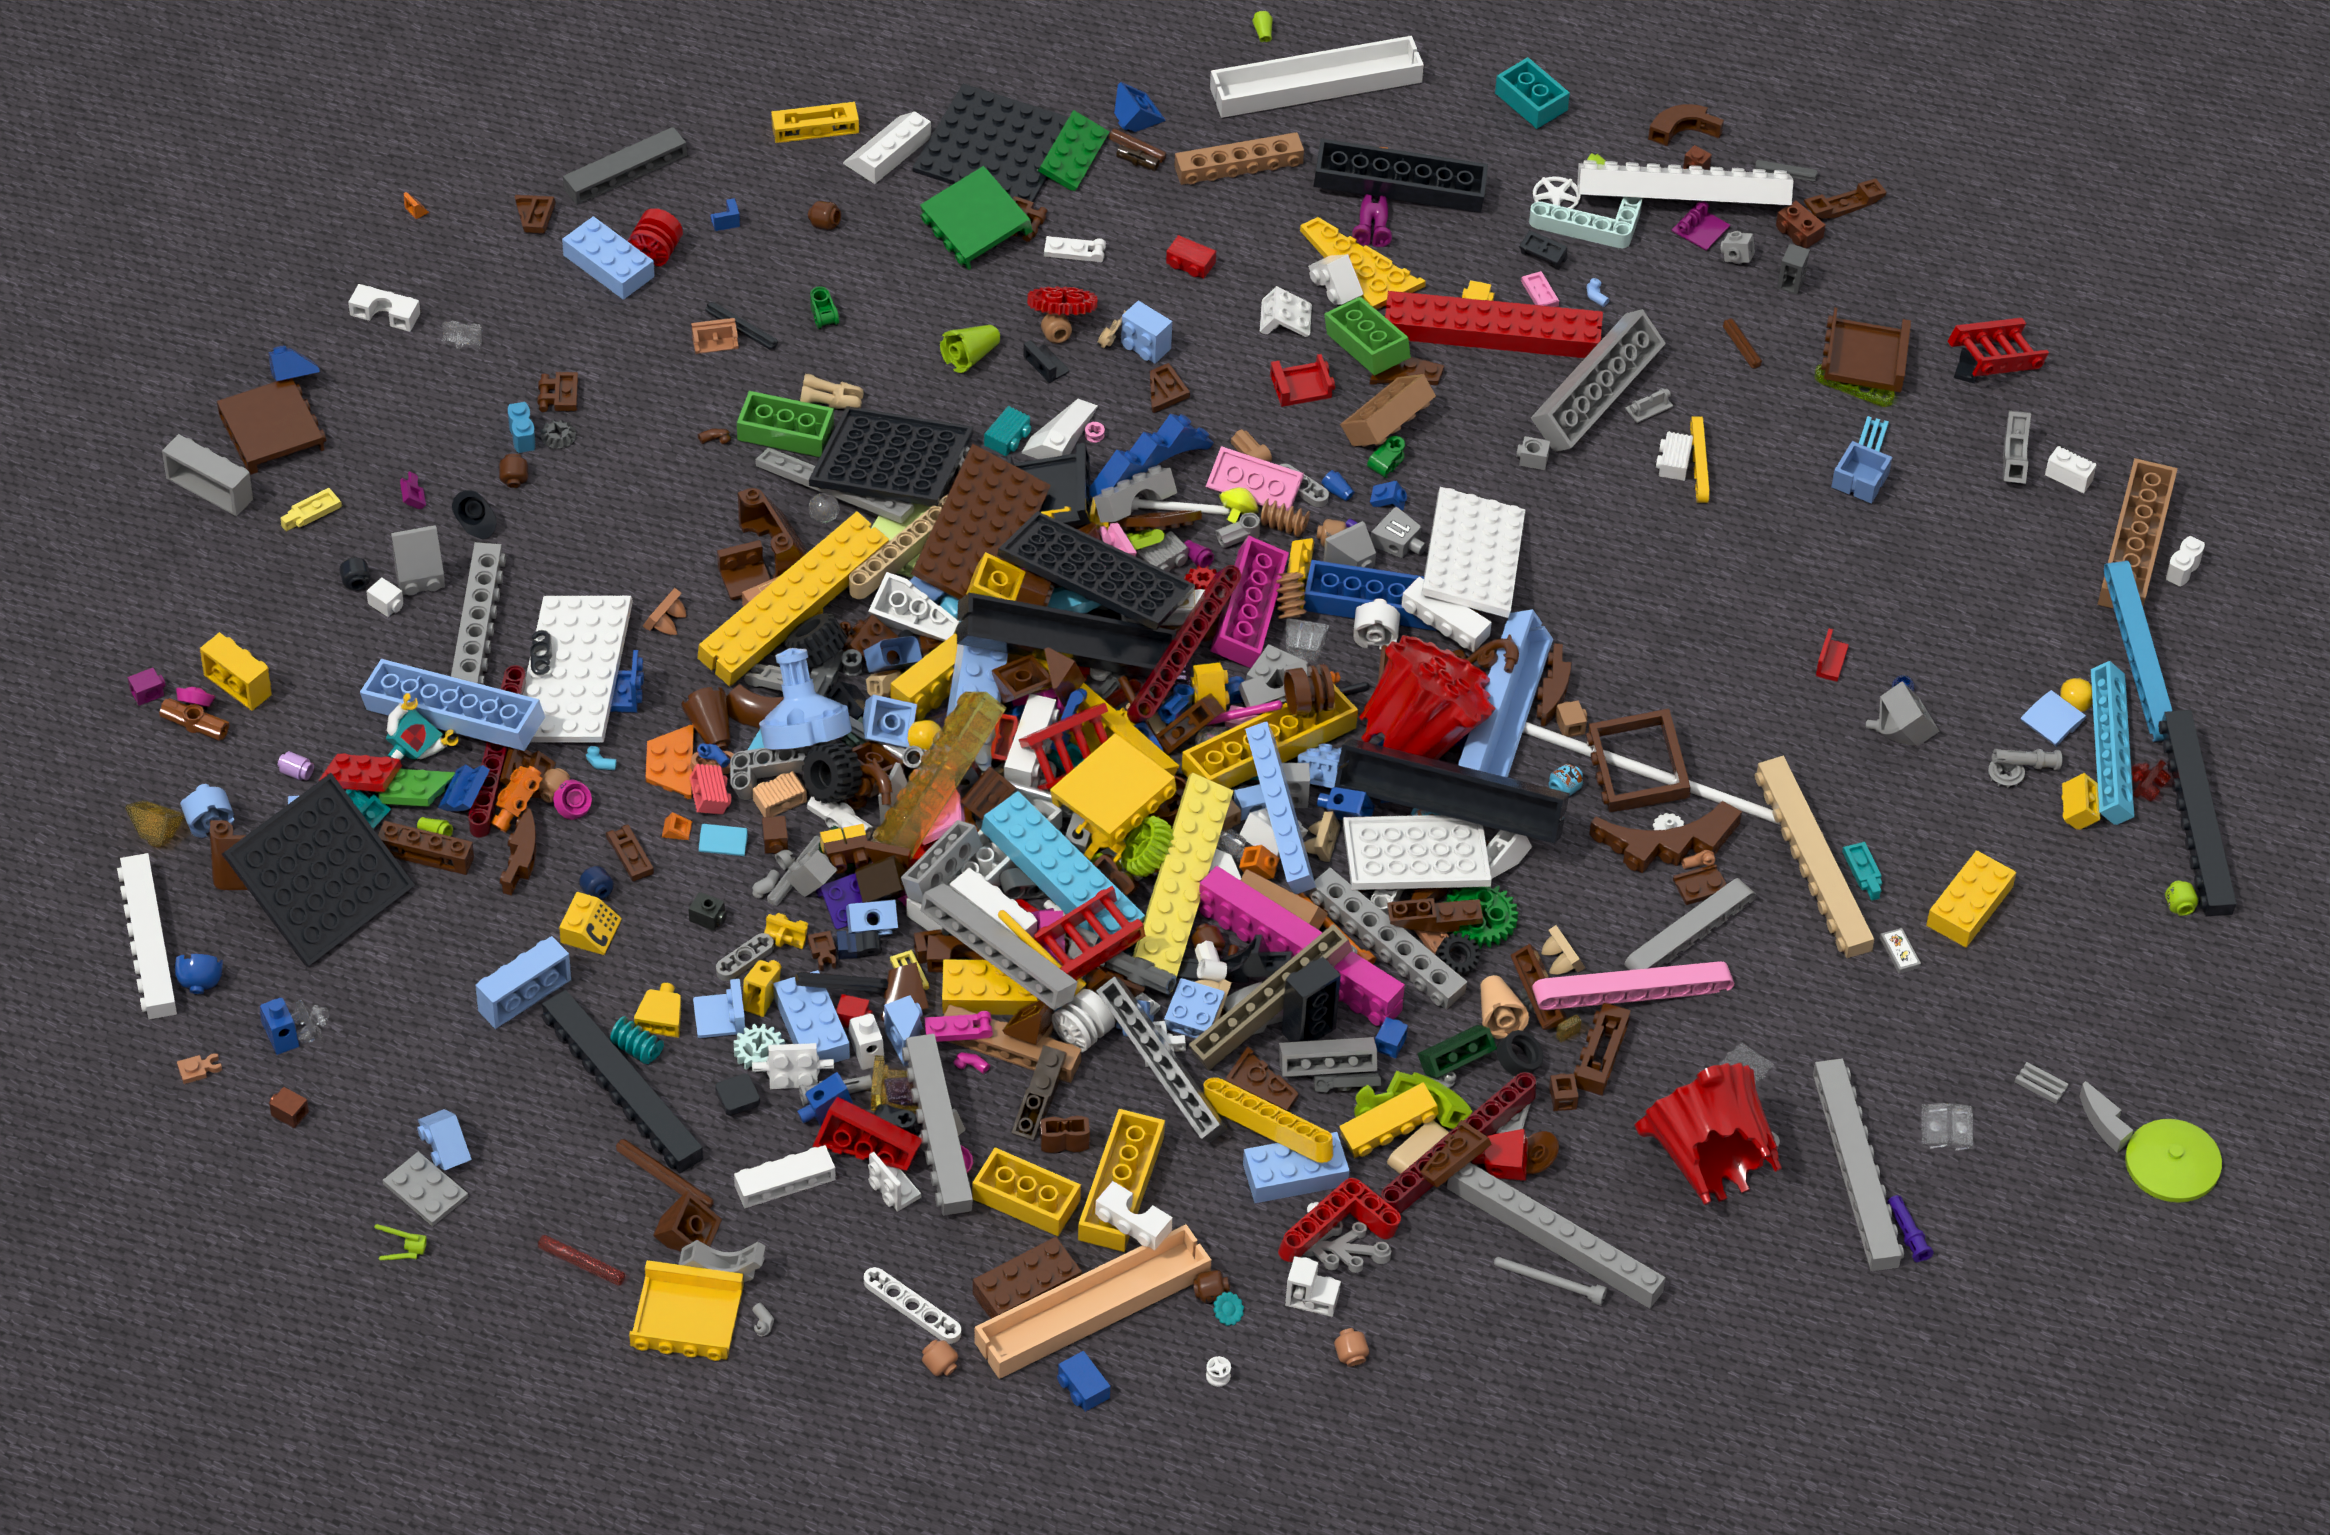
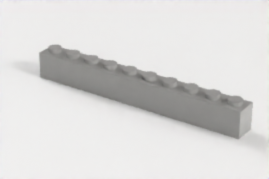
(1857, 1165)
(1557, 1234)

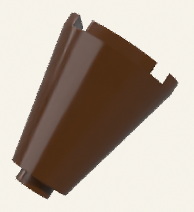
(709, 715)

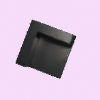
(1966, 367)

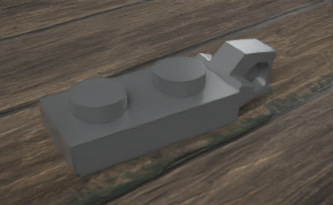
(1345, 1081)

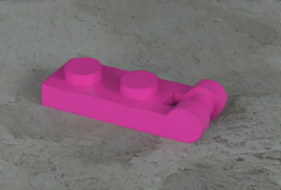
(959, 1027)

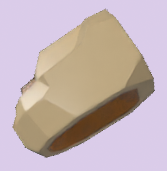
(880, 682)

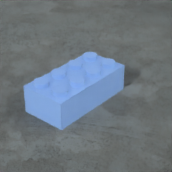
(608, 257)
(523, 982)
(811, 1019)
(1282, 1173)

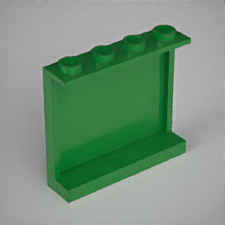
(974, 216)

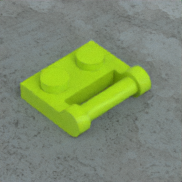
(1145, 538)

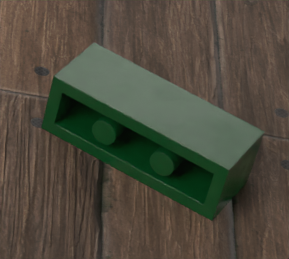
(1457, 1051)

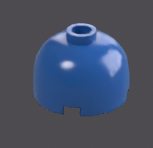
(199, 972)

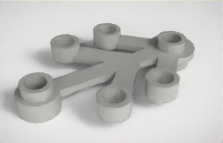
(1341, 1248)

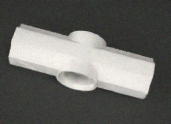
(838, 815)

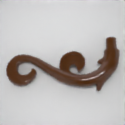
(1487, 657)
(882, 779)

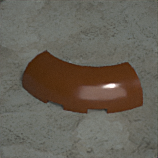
(749, 707)

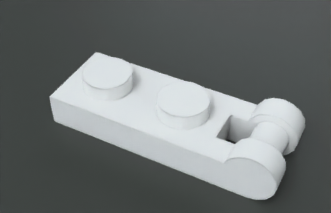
(1075, 249)

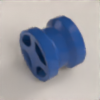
(1233, 690)

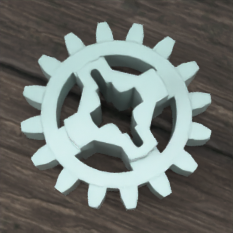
(748, 1043)

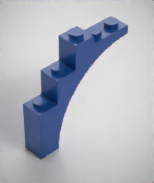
(1150, 449)

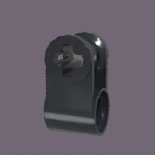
(897, 1117)

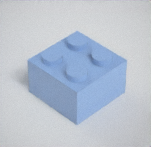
(1146, 332)

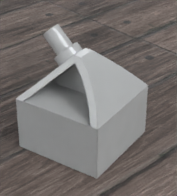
(1903, 717)

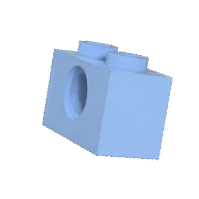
(883, 910)

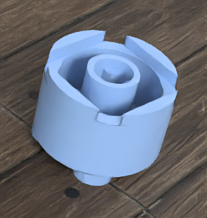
(206, 805)

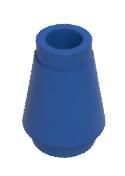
(1337, 485)

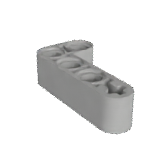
(756, 769)

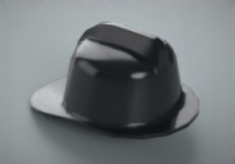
(473, 505)

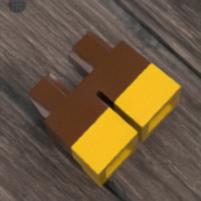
(845, 847)

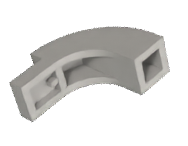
(2015, 447)
(743, 1261)

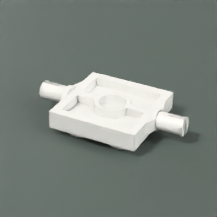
(792, 1065)

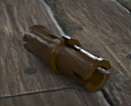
(1150, 162)

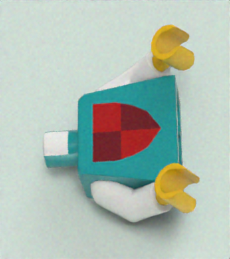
(413, 734)

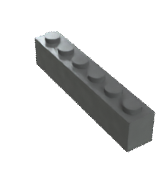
(624, 165)

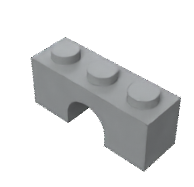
(1258, 692)

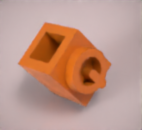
(1259, 861)

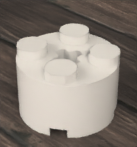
(1376, 624)

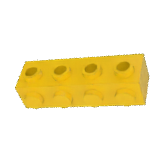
(1389, 1120)

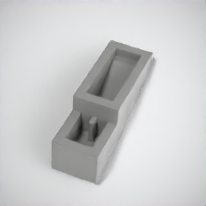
(2105, 1117)

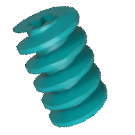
(635, 1041)

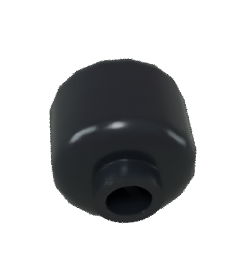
(355, 573)

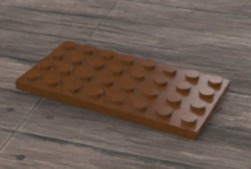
(978, 517)

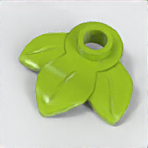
(1368, 1100)

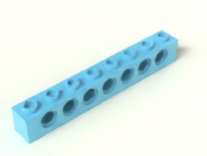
(2112, 743)

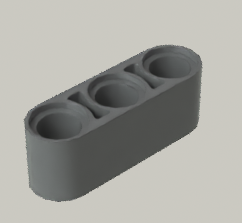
(1018, 885)

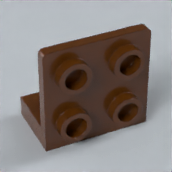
(742, 567)

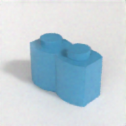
(521, 427)

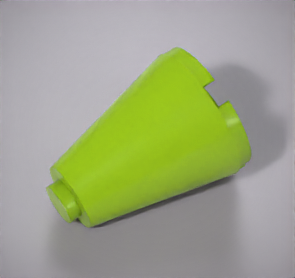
(968, 345)

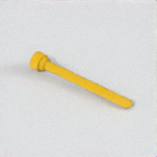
(1030, 941)

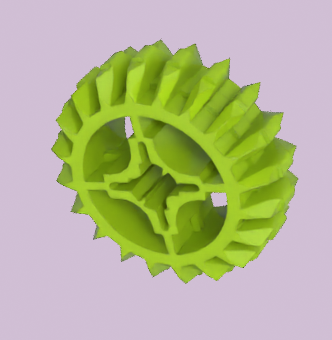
(1147, 846)

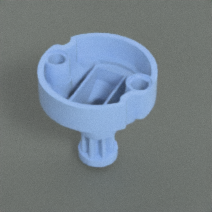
(802, 714)

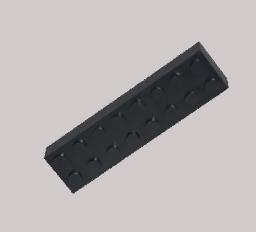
(1400, 175)

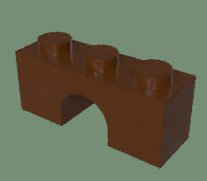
(946, 948)

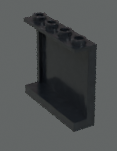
(1069, 484)

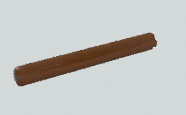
(660, 1171)

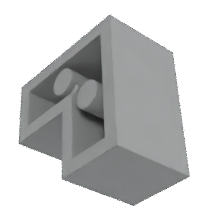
(1270, 665)

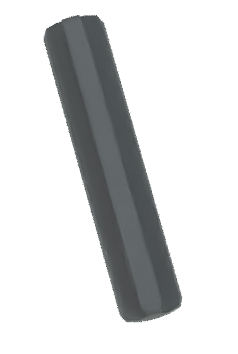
(1795, 171)

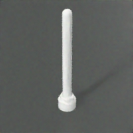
(1177, 506)

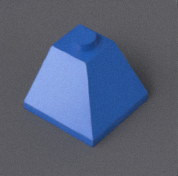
(1135, 109)
(288, 363)

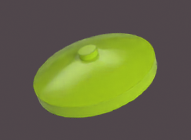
(2173, 1160)

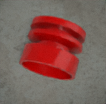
(656, 235)

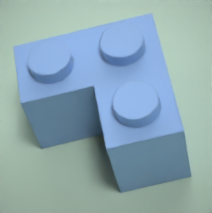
(445, 1137)

